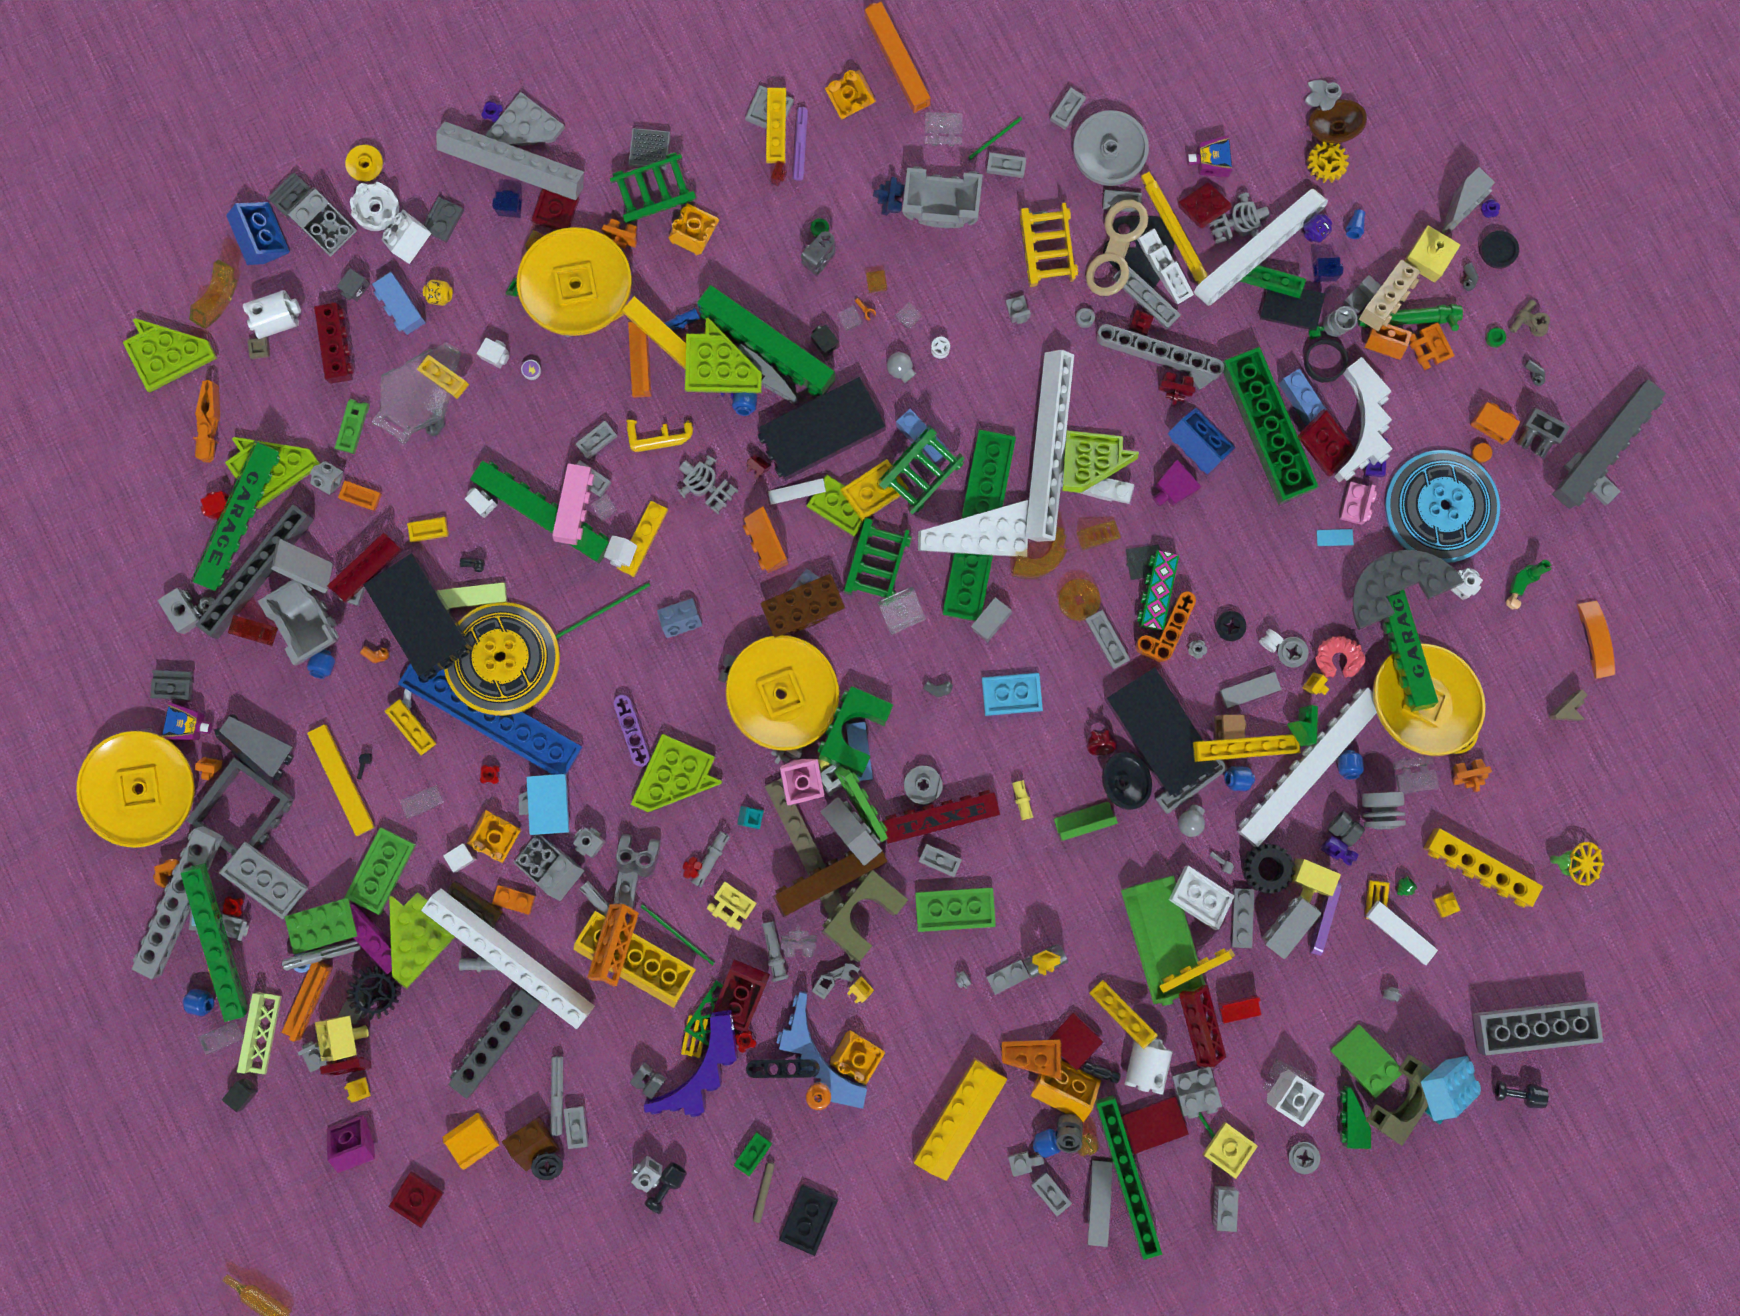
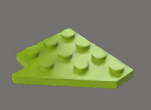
(165, 354)
(718, 365)
(1092, 459)
(292, 467)
(673, 775)
(414, 939)

